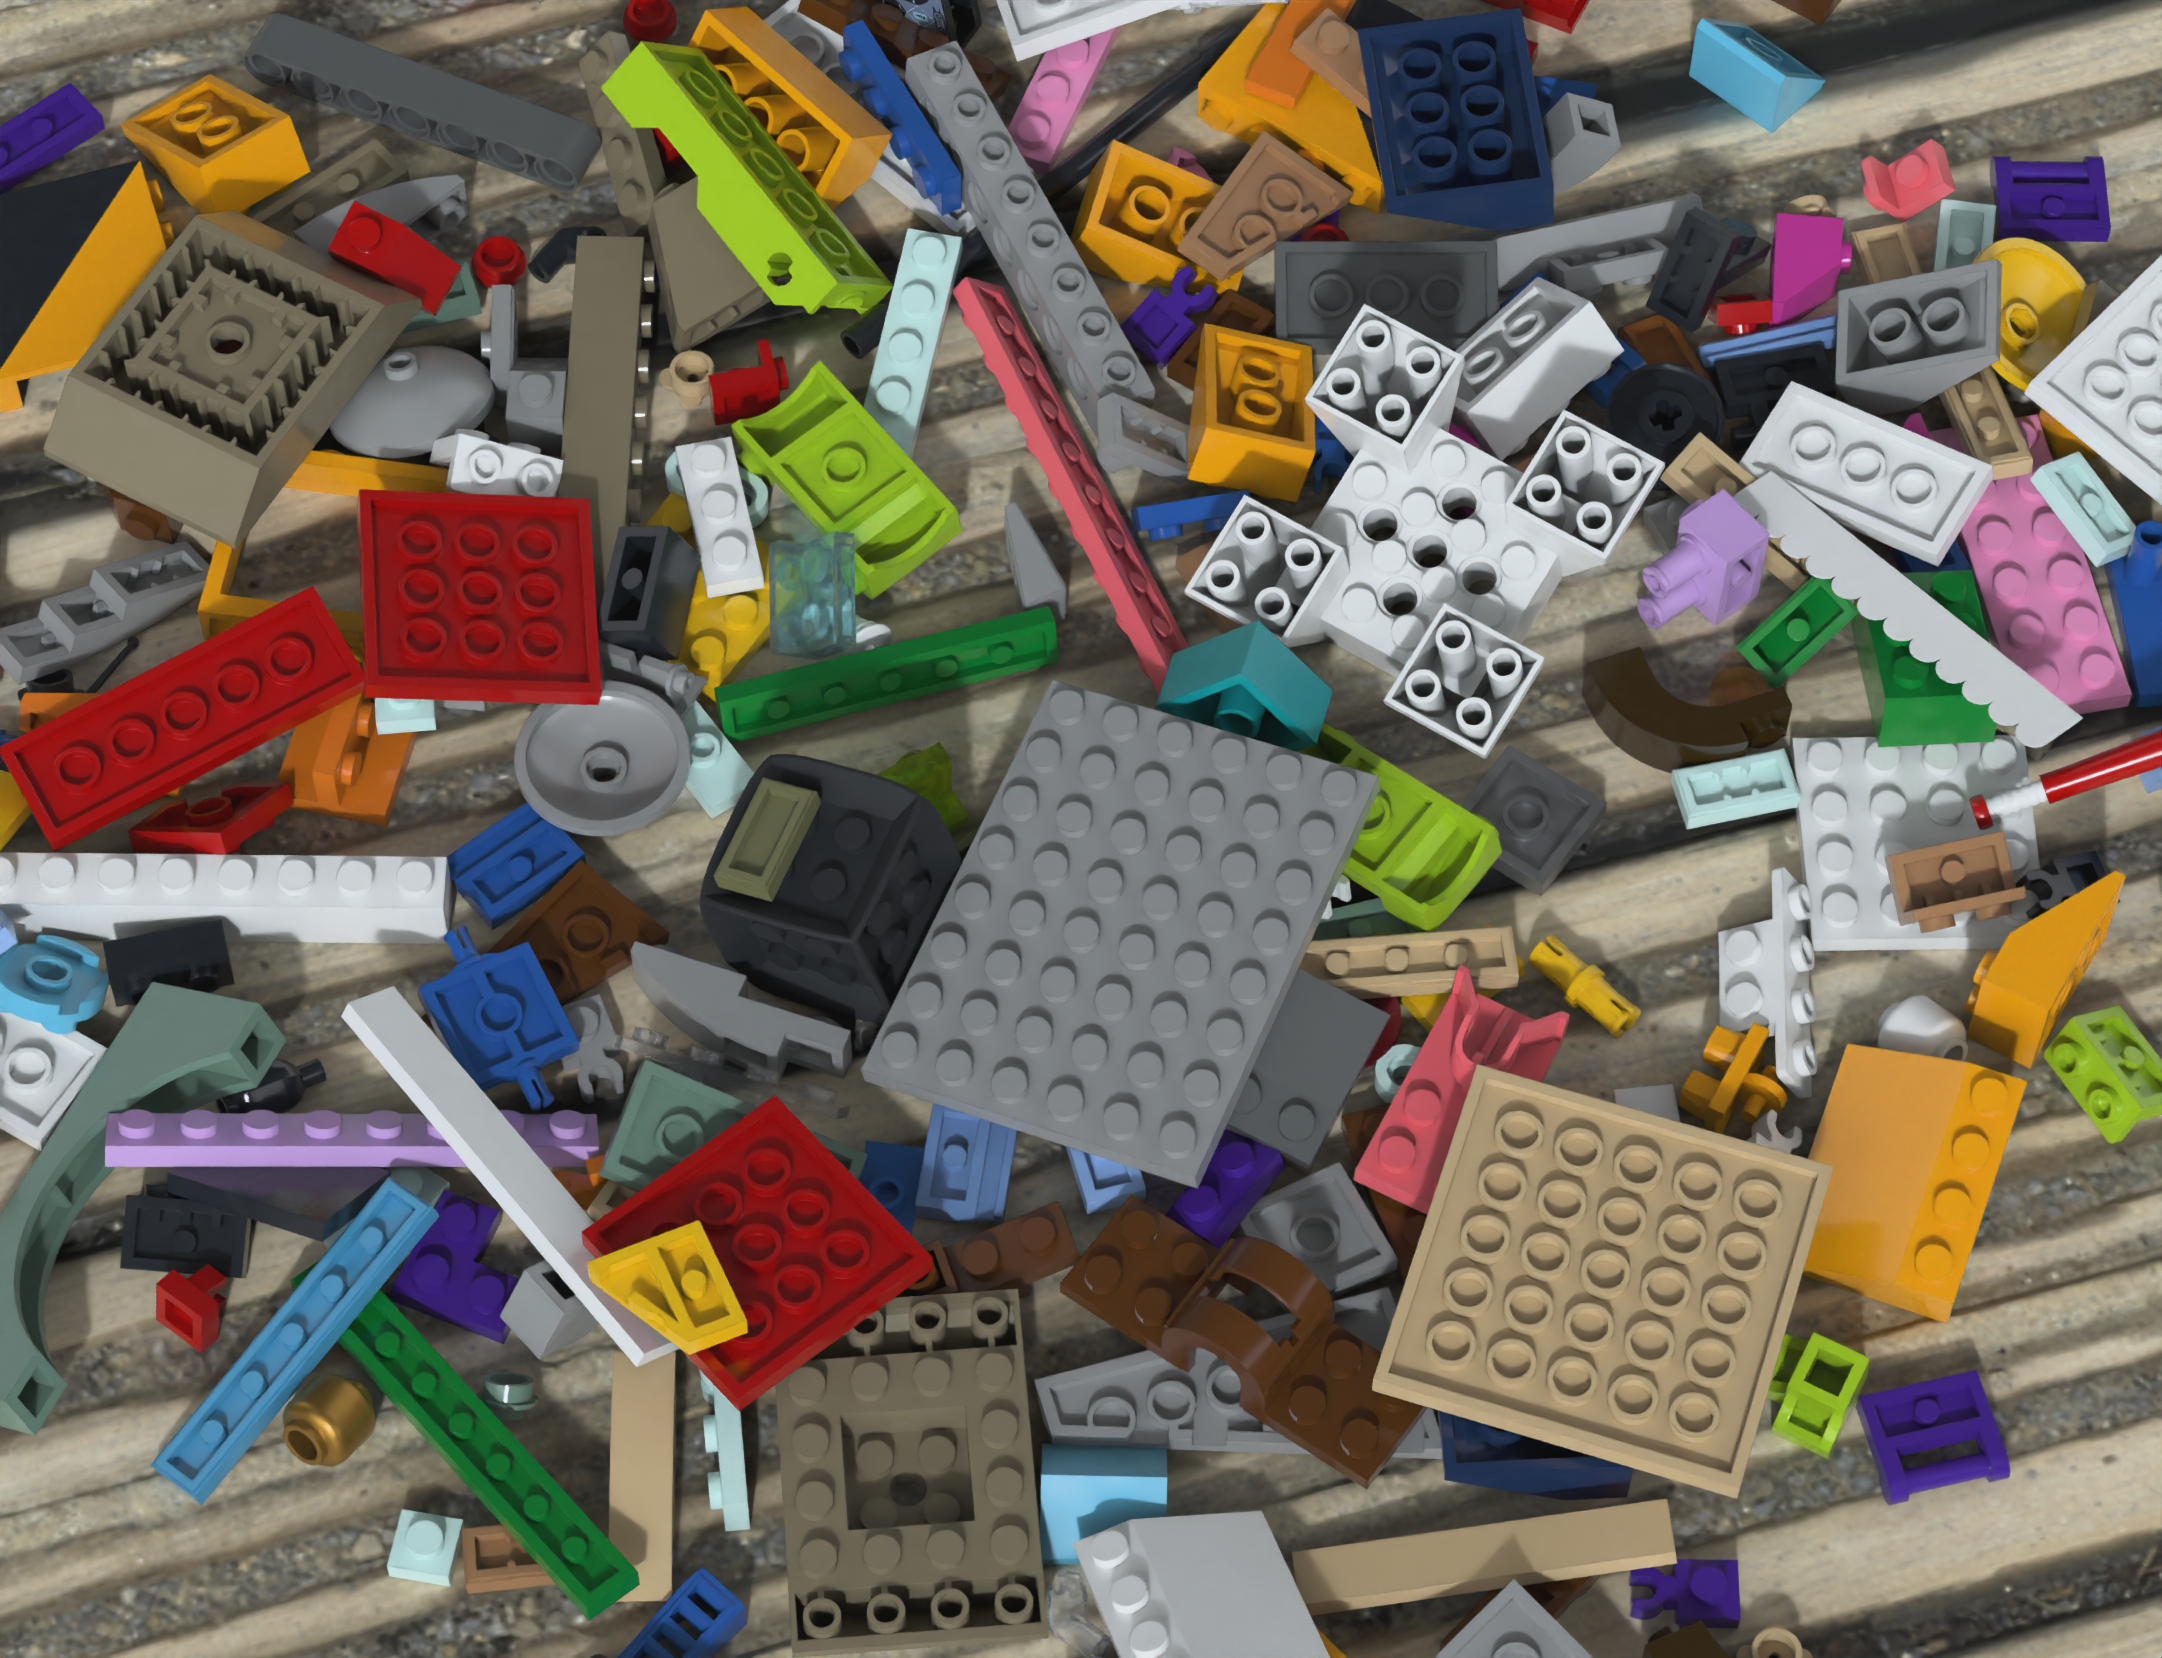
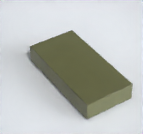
(767, 839)

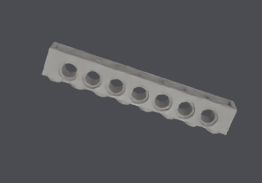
(1026, 234)

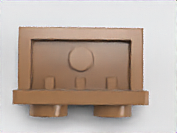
(1952, 880)

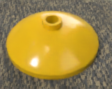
(2037, 306)

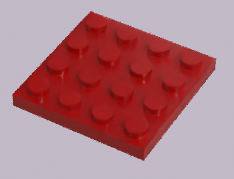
(477, 598)
(792, 1235)

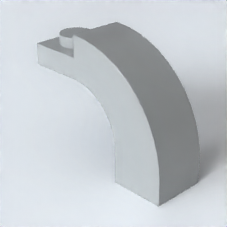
(1579, 139)

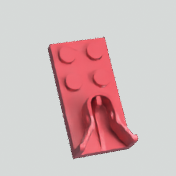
(1421, 1121)

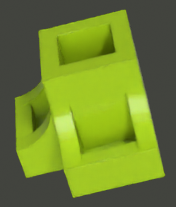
(1817, 1390)

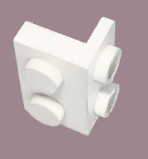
(495, 468)

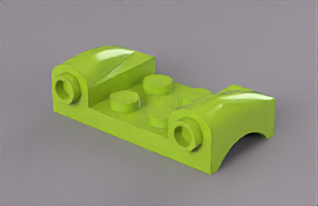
(849, 479)
(1415, 844)

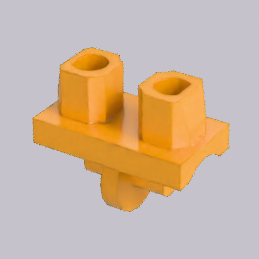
(1740, 1059)

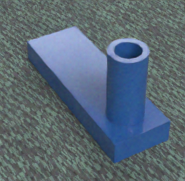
(2137, 604)

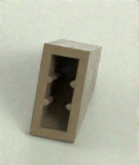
(696, 270)

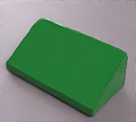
(1796, 630)

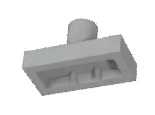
(1140, 438)

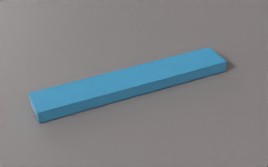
(295, 1340)

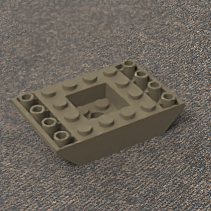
(214, 430)
(929, 1399)

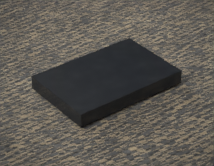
(295, 1199)

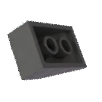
(1306, 1069)

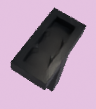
(1700, 262)

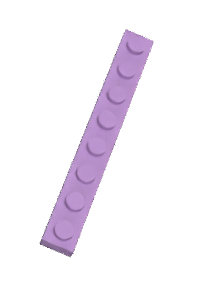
(324, 1139)

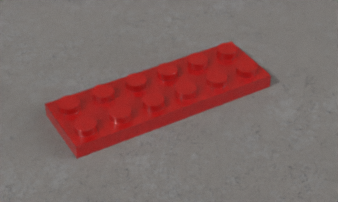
(183, 718)

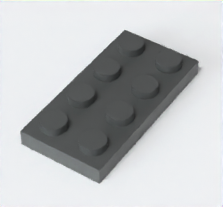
(1427, 285)

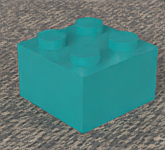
(1247, 687)

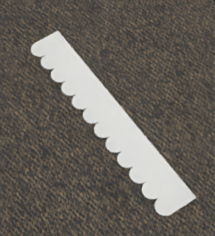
(1908, 611)

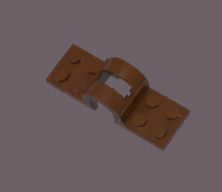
(1311, 1388)

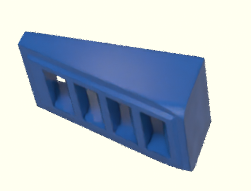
(684, 1605)

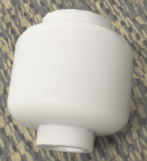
(1923, 1029)

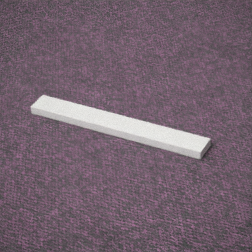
(495, 1157)

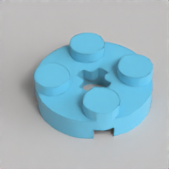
(71, 994)

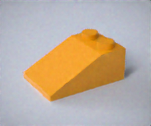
(219, 146)
(1137, 217)
(1251, 414)
(2038, 971)

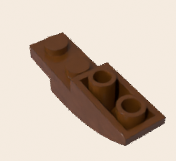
(1001, 1256)

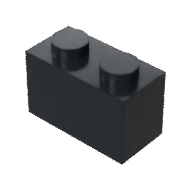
(648, 591)

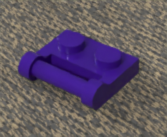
(2051, 210)
(1928, 1418)

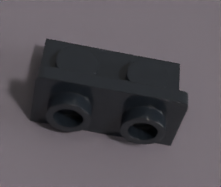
(182, 1235)

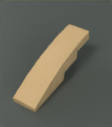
(644, 1472)

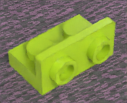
(2108, 1070)

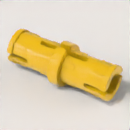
(1584, 986)

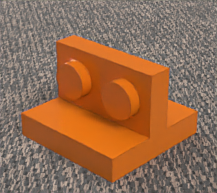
(344, 766)

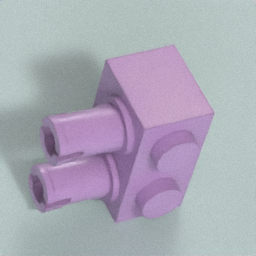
(1712, 566)

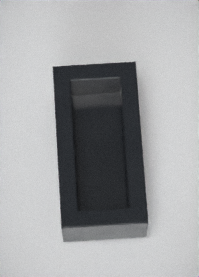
(180, 957)

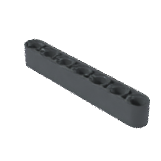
(422, 102)

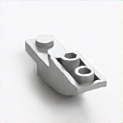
(422, 205)
(715, 1011)

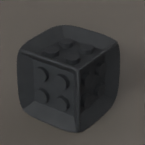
(851, 898)

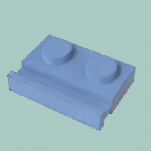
(965, 1168)

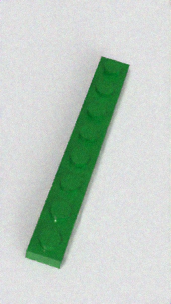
(487, 1456)

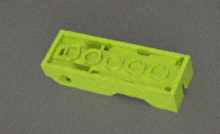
(746, 181)

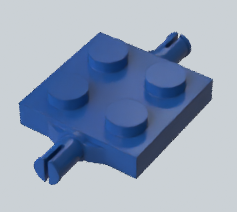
(499, 1017)

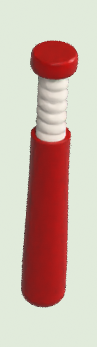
(2090, 773)

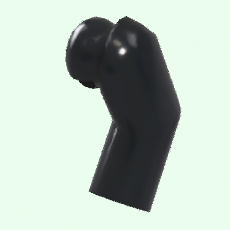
(559, 252)

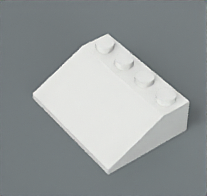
(1197, 1589)

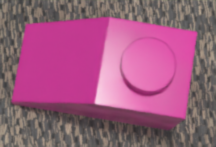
(1805, 265)

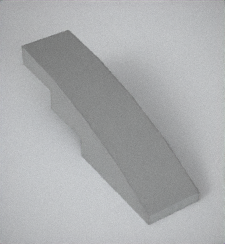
(114, 607)

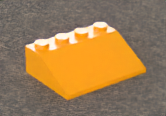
(1910, 1174)

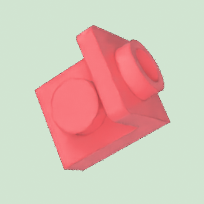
(1909, 182)

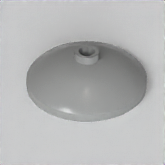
(413, 401)
(625, 737)

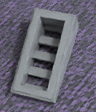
(1032, 570)

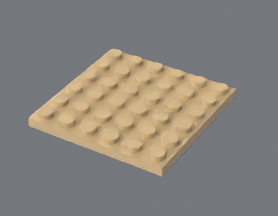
(1604, 1280)

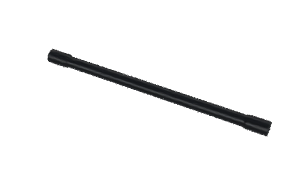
(866, 332)

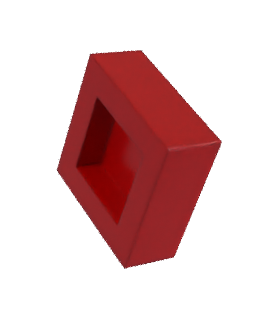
(1740, 312)

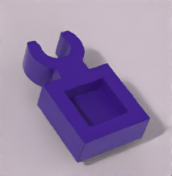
(1163, 323)
(1695, 1592)

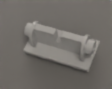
(666, 680)

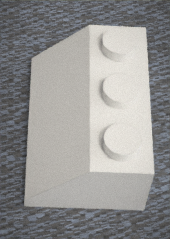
(1529, 365)

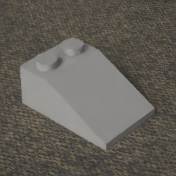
(1916, 336)

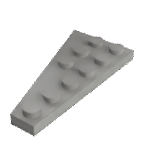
(1156, 1405)

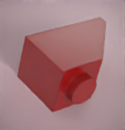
(394, 256)

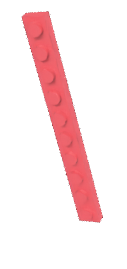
(1072, 476)

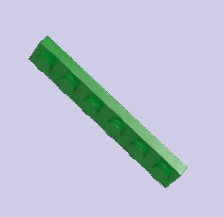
(887, 674)

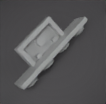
(1595, 248)

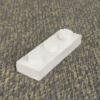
(719, 517)

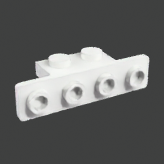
(1767, 980)

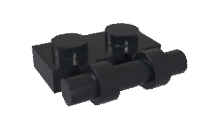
(1756, 383)

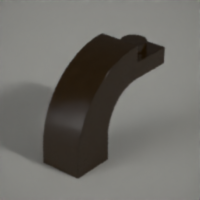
(1669, 731)

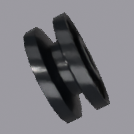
(1669, 396)

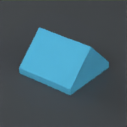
(1751, 72)
(1094, 1490)

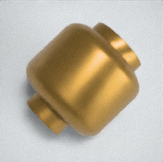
(328, 1420)

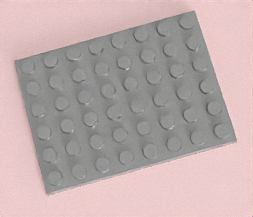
(1122, 932)

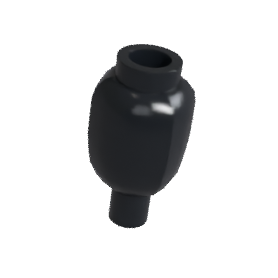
(278, 1090)

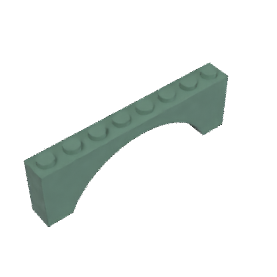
(167, 1058)

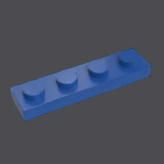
(891, 103)

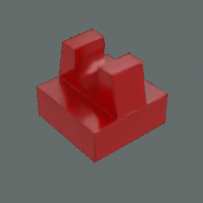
(191, 1305)

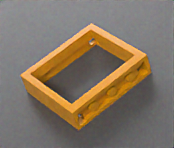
(319, 472)

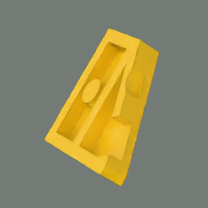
(674, 1287)

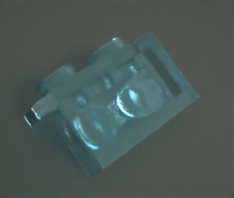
(812, 596)

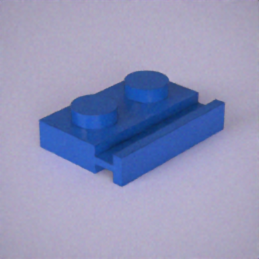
(512, 864)

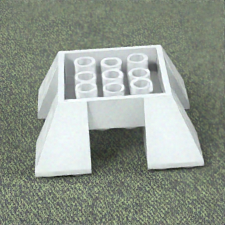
(1457, 651)

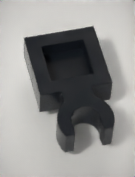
(2061, 880)

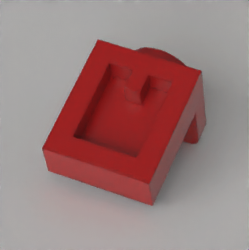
(748, 391)

